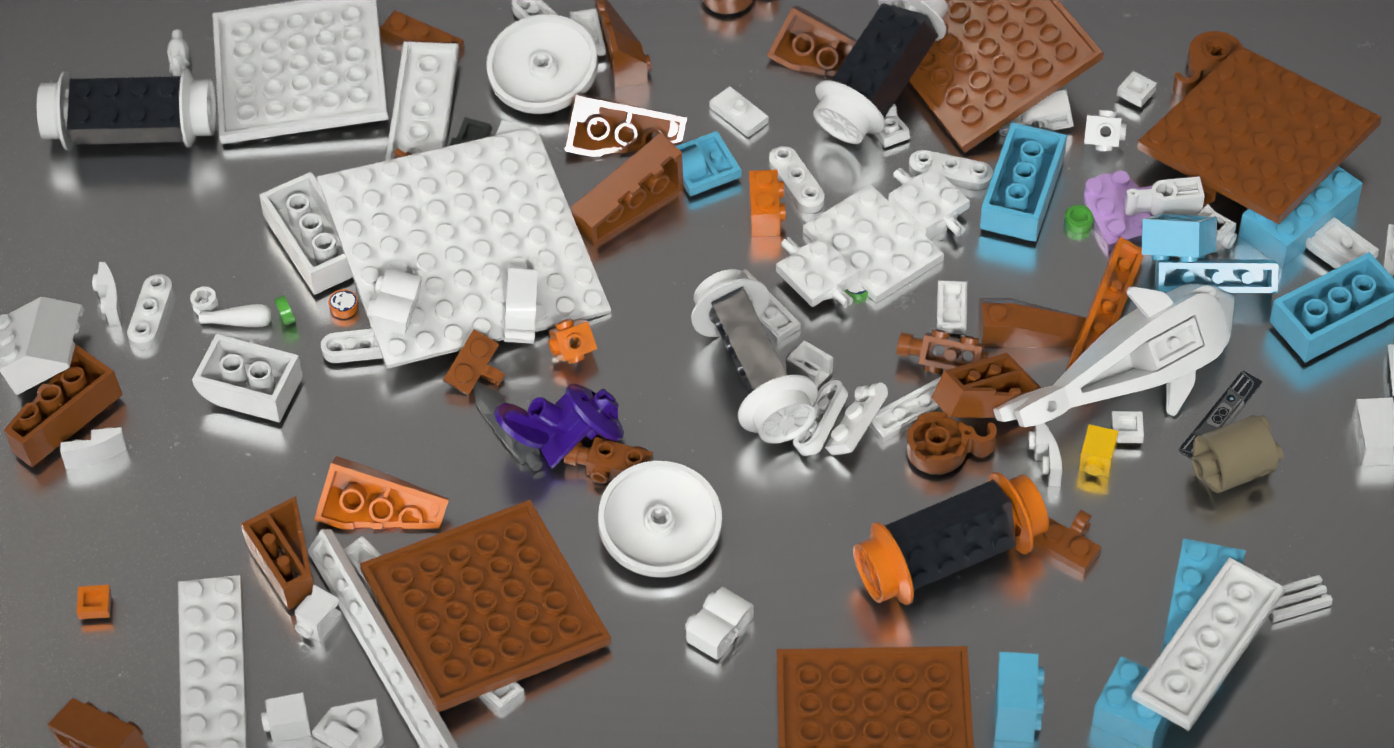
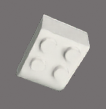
(248, 377)

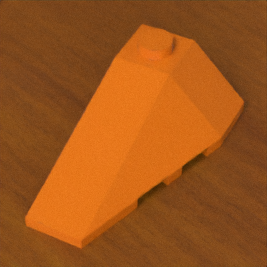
(372, 499)

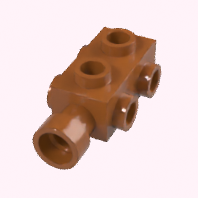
(952, 354)
(607, 458)

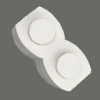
(395, 301)
(719, 622)

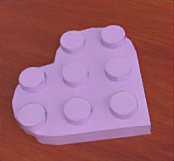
(1106, 199)

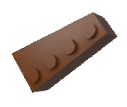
(630, 190)
(62, 407)

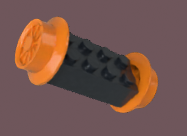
(950, 537)

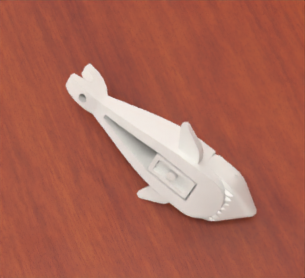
(1147, 348)

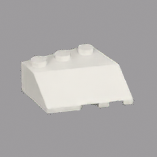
(37, 341)

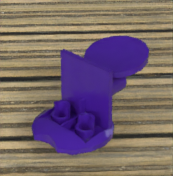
(562, 425)

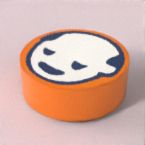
(343, 303)

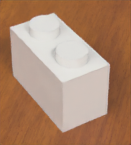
(1375, 430)

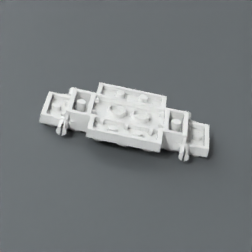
(874, 239)

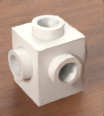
(1096, 122)

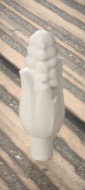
(178, 53)

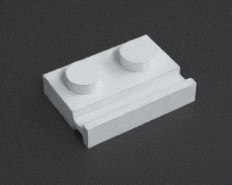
(1338, 244)

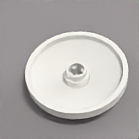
(542, 63)
(659, 518)

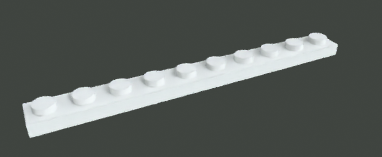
(379, 643)

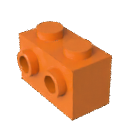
(765, 204)

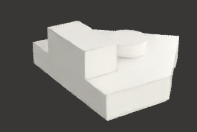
(351, 726)

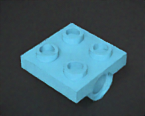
(707, 163)

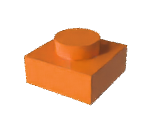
(93, 601)

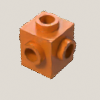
(580, 344)

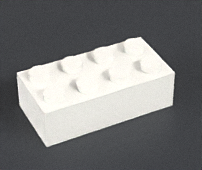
(306, 231)

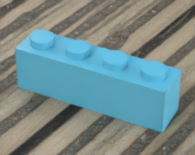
(1225, 274)

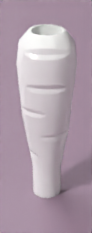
(242, 316)

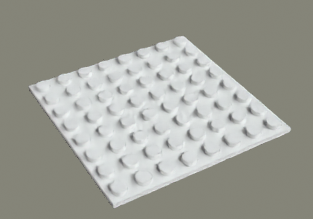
(460, 225)

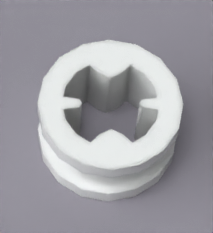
(200, 293)

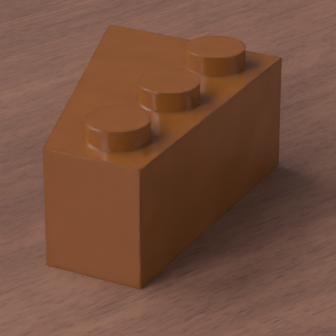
(982, 386)
(281, 551)
(88, 727)

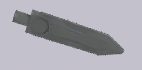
(486, 402)

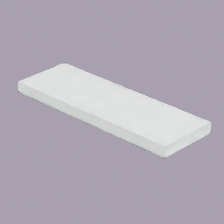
(423, 97)
(1208, 643)

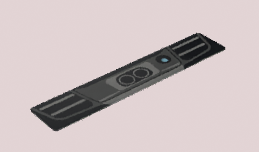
(1224, 409)

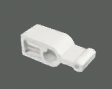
(1049, 114)
(1167, 196)
(520, 305)

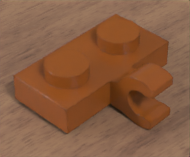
(473, 363)
(1069, 544)

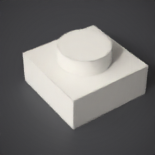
(1136, 89)
(1129, 426)

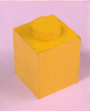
(1098, 450)

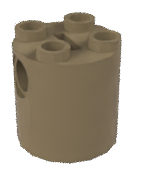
(1236, 453)

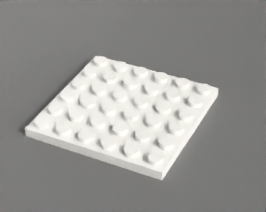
(298, 68)

